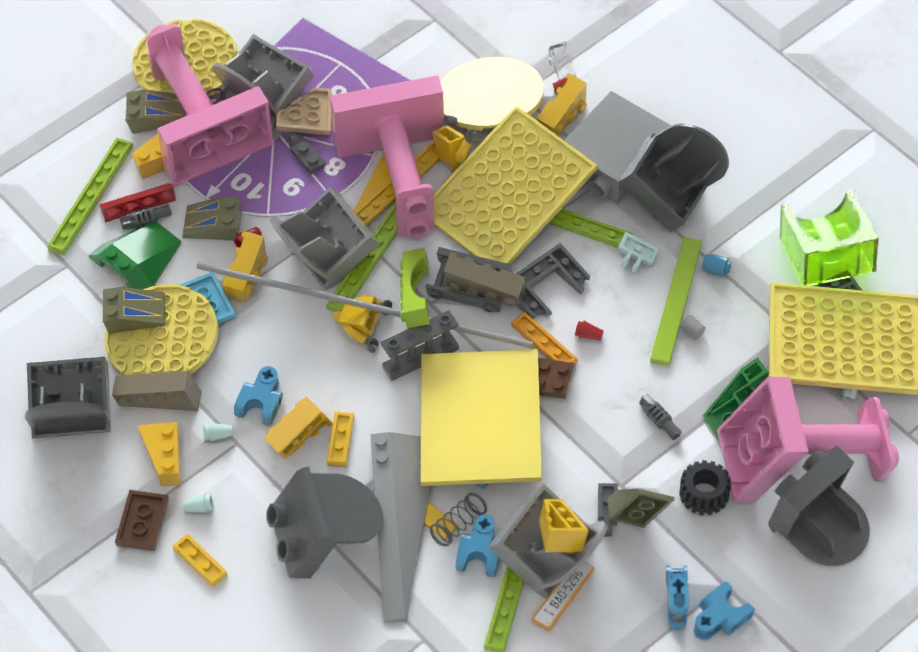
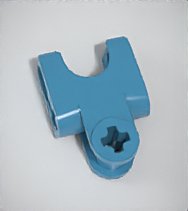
(261, 395)
(476, 546)
(677, 595)
(719, 614)

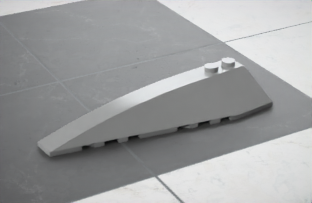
(404, 508)

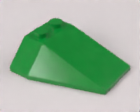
(138, 255)
(735, 393)

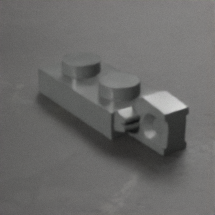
(305, 153)
(605, 490)

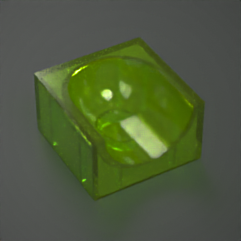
(832, 245)

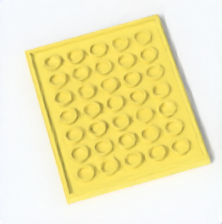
(509, 188)
(844, 338)
(480, 418)

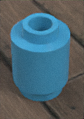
(716, 264)

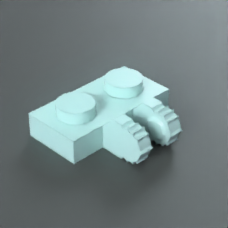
(638, 250)

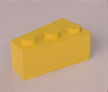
(565, 106)
(149, 158)
(249, 260)
(297, 427)
(163, 449)
(561, 527)

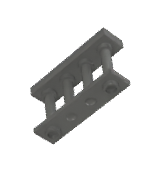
(436, 291)
(407, 340)

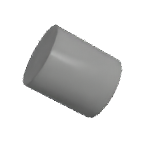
(692, 327)

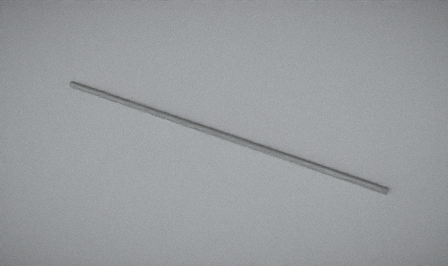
(352, 302)

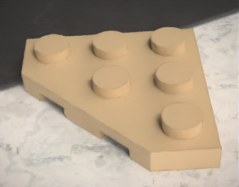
(307, 114)

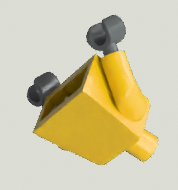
(451, 144)
(360, 322)

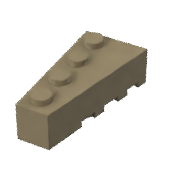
(483, 280)
(158, 390)

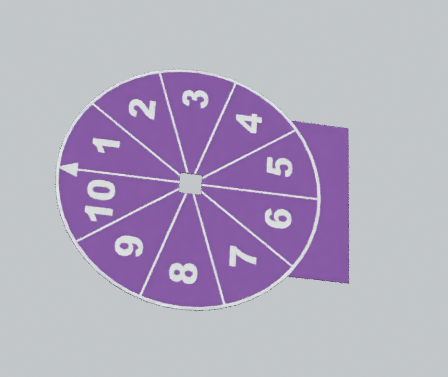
(273, 178)

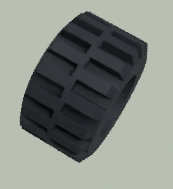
(708, 474)

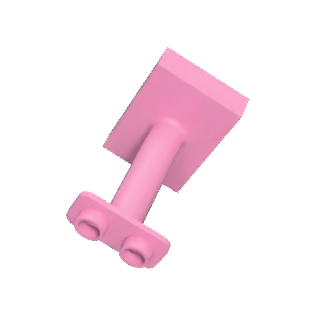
(390, 121)
(210, 132)
(768, 439)

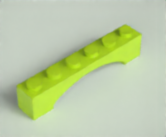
(413, 308)

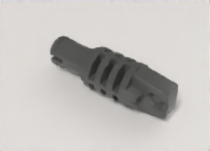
(144, 217)
(659, 416)

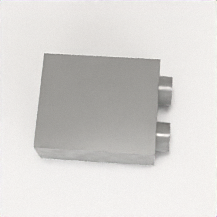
(611, 140)

